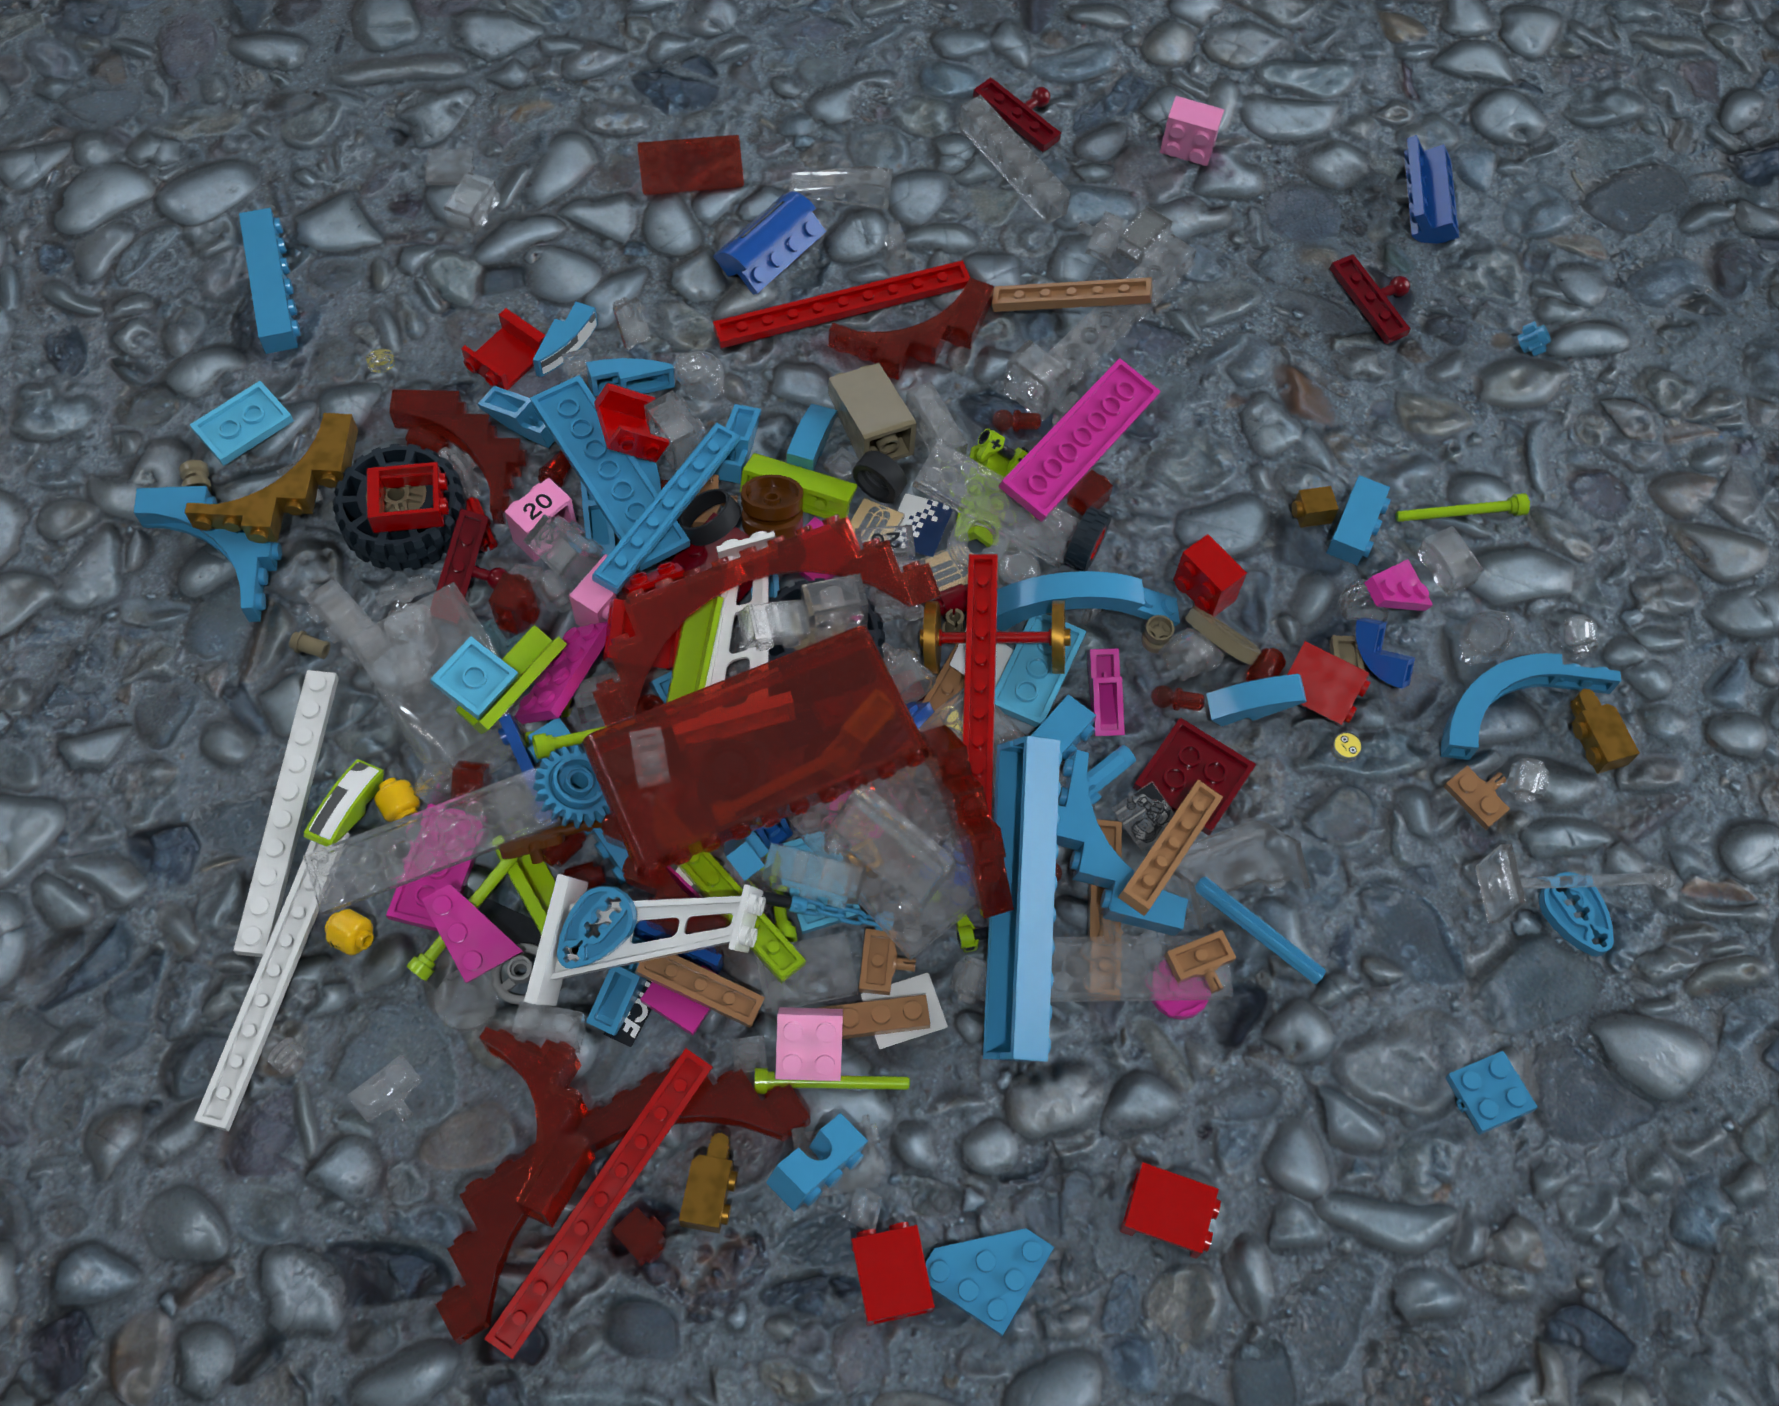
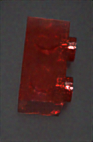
(514, 603)

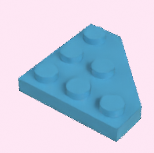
(989, 1274)

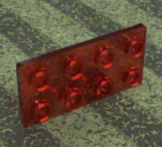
(690, 164)

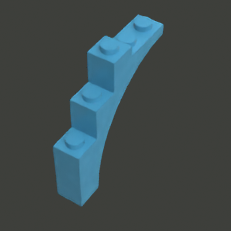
(165, 509)
(1099, 863)

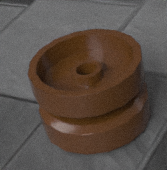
(772, 505)

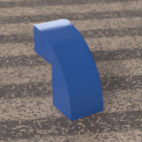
(1388, 666)

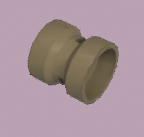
(195, 474)
(1157, 633)

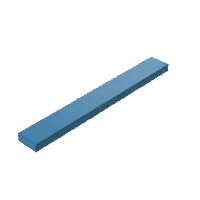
(665, 508)

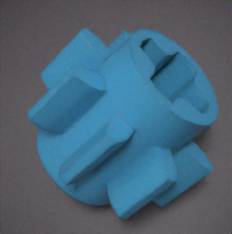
(1534, 338)

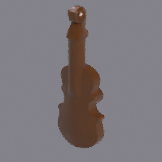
(546, 838)

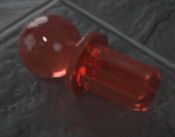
(1004, 420)
(1163, 697)

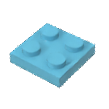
(474, 677)

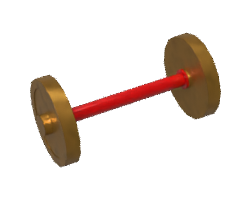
(932, 637)

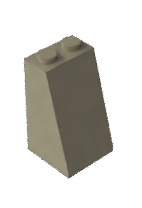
(873, 412)

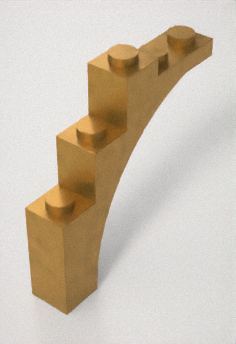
(293, 493)

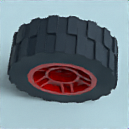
(1087, 538)

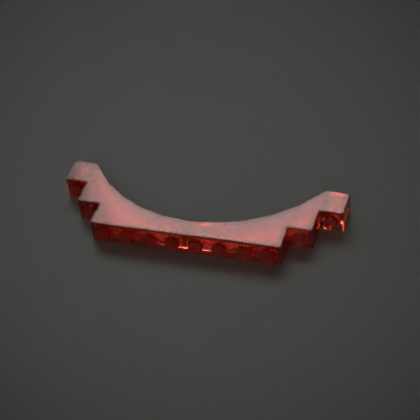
(821, 550)
(499, 1219)

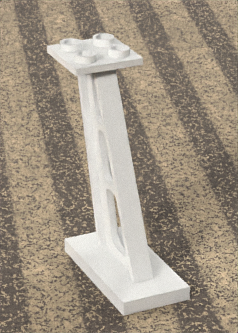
(721, 657)
(549, 973)

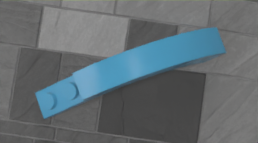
(1081, 591)
(1463, 725)

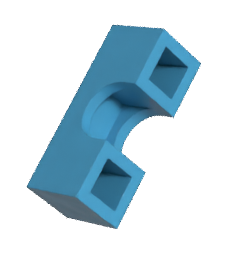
(800, 1178)

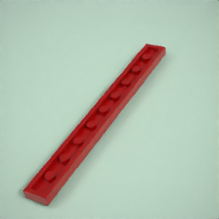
(840, 304)
(981, 669)
(598, 1204)

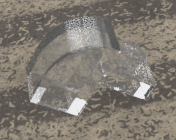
(649, 757)

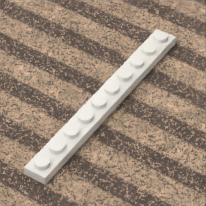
(286, 814)
(261, 1003)

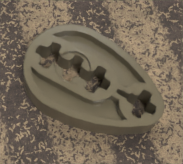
(1223, 636)

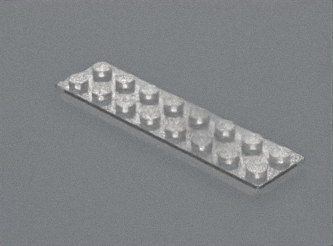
(426, 842)

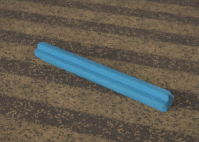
(1260, 930)

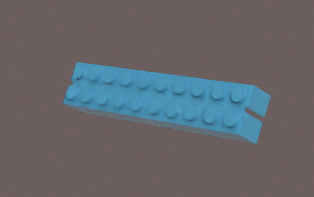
(1022, 939)

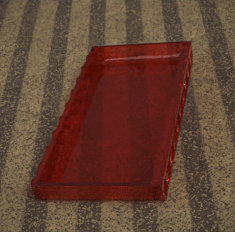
(757, 750)

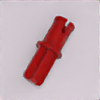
(474, 505)

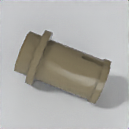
(954, 623)
(304, 643)

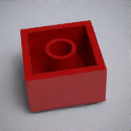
(1209, 576)

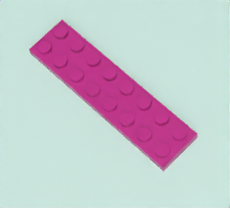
(1079, 440)

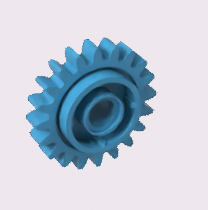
(555, 788)

